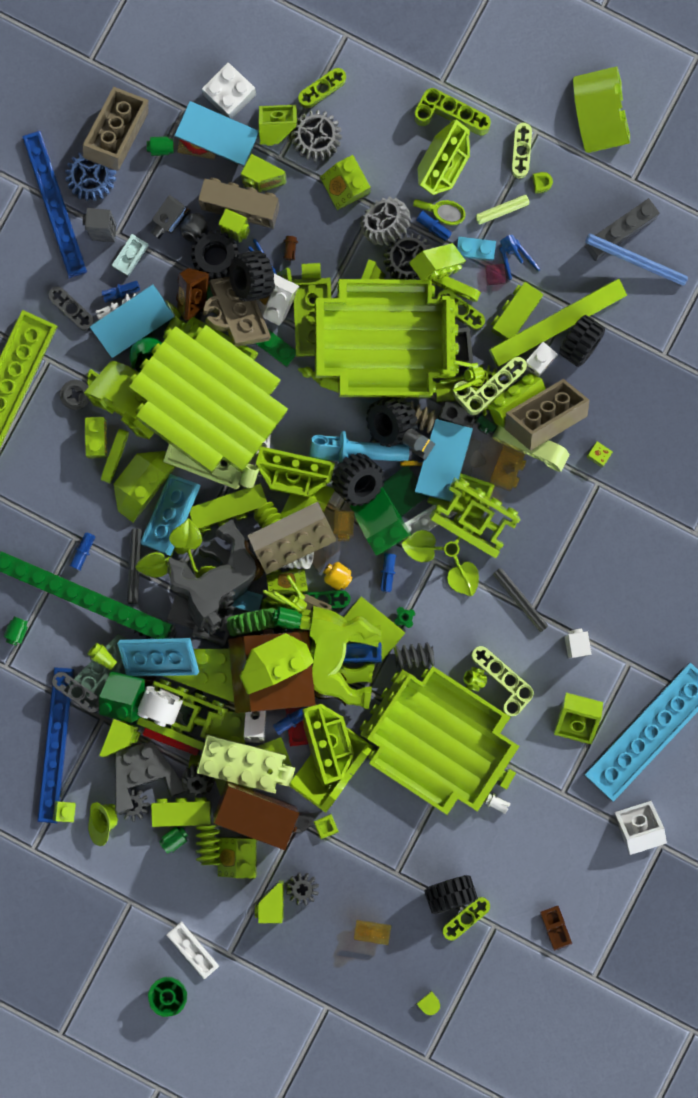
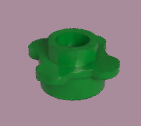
(408, 613)

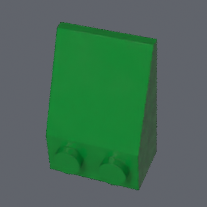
(381, 523)

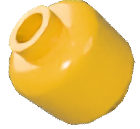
(337, 575)

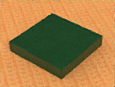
(401, 490)

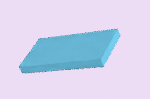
(217, 133)
(132, 321)
(444, 460)
(169, 513)
(158, 657)

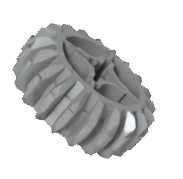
(321, 120)
(388, 226)

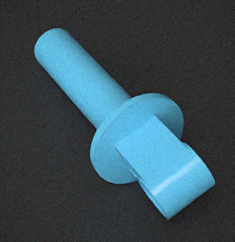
(338, 448)

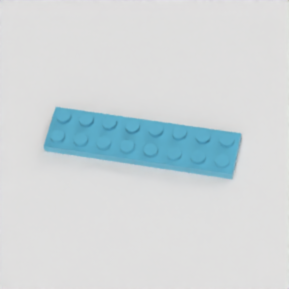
(647, 735)

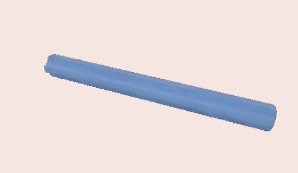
(636, 259)

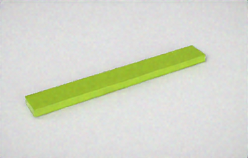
(557, 322)

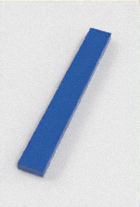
(54, 204)
(54, 749)

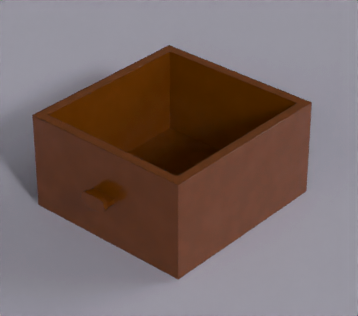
(289, 693)
(256, 815)

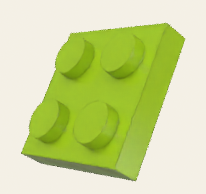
(230, 727)

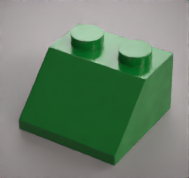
(121, 697)

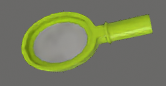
(445, 211)

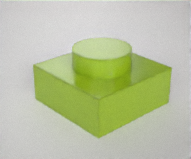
(506, 778)
(64, 811)

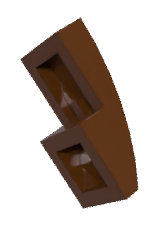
(556, 928)

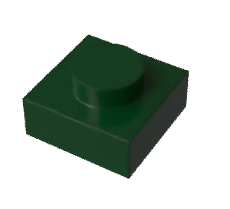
(485, 425)

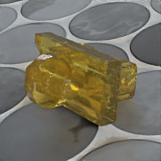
(372, 932)

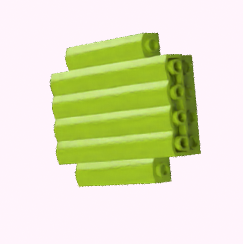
(385, 338)
(207, 398)
(438, 739)

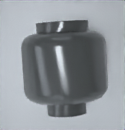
(193, 226)

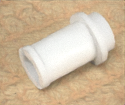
(104, 311)
(496, 803)

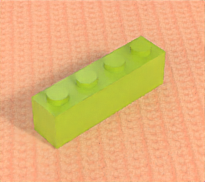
(437, 262)
(227, 507)

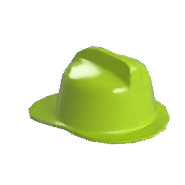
(101, 821)

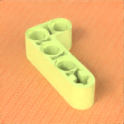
(493, 384)
(549, 452)
(500, 677)

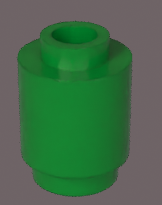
(160, 146)
(286, 618)
(16, 631)
(173, 839)

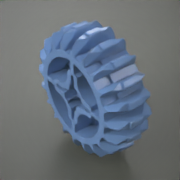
(101, 187)

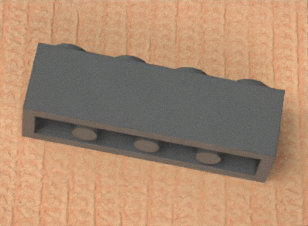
(625, 226)

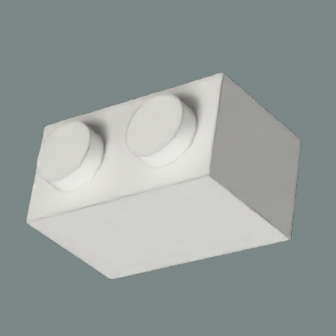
(577, 644)

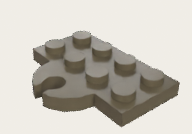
(239, 318)

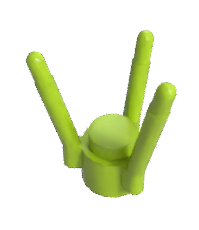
(474, 375)
(294, 602)

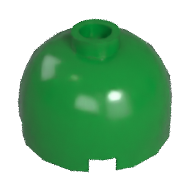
(142, 350)
(167, 996)

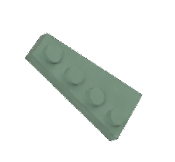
(95, 675)

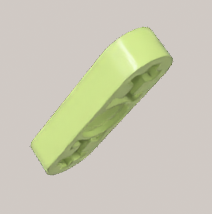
(515, 163)

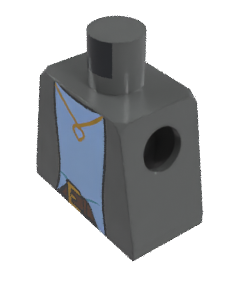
(169, 209)

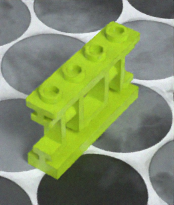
(467, 529)
(177, 730)

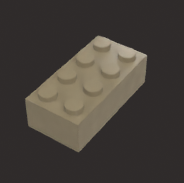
(115, 128)
(255, 206)
(546, 414)
(292, 538)

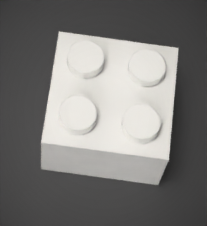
(229, 91)

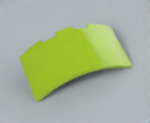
(599, 110)
(112, 394)
(309, 786)

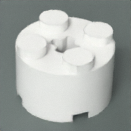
(160, 706)

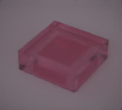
(495, 274)

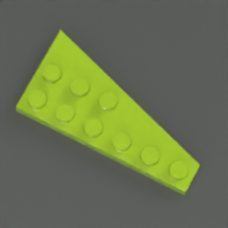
(213, 674)

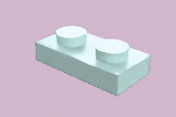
(130, 255)

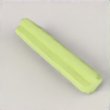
(502, 209)

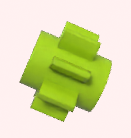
(475, 679)

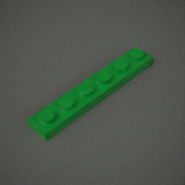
(274, 347)

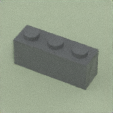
(100, 225)

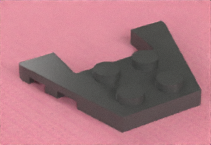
(140, 766)

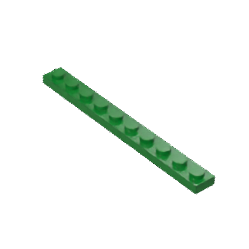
(84, 597)

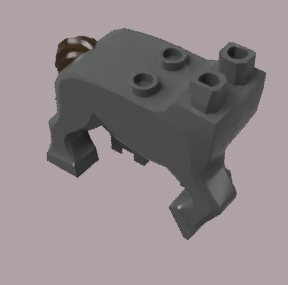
(220, 585)

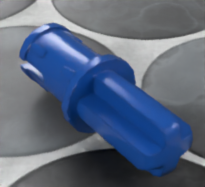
(433, 226)
(121, 291)
(82, 551)
(388, 572)
(289, 721)

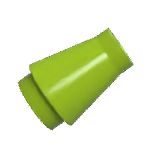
(101, 656)

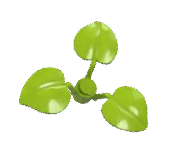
(184, 539)
(421, 548)

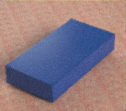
(363, 653)

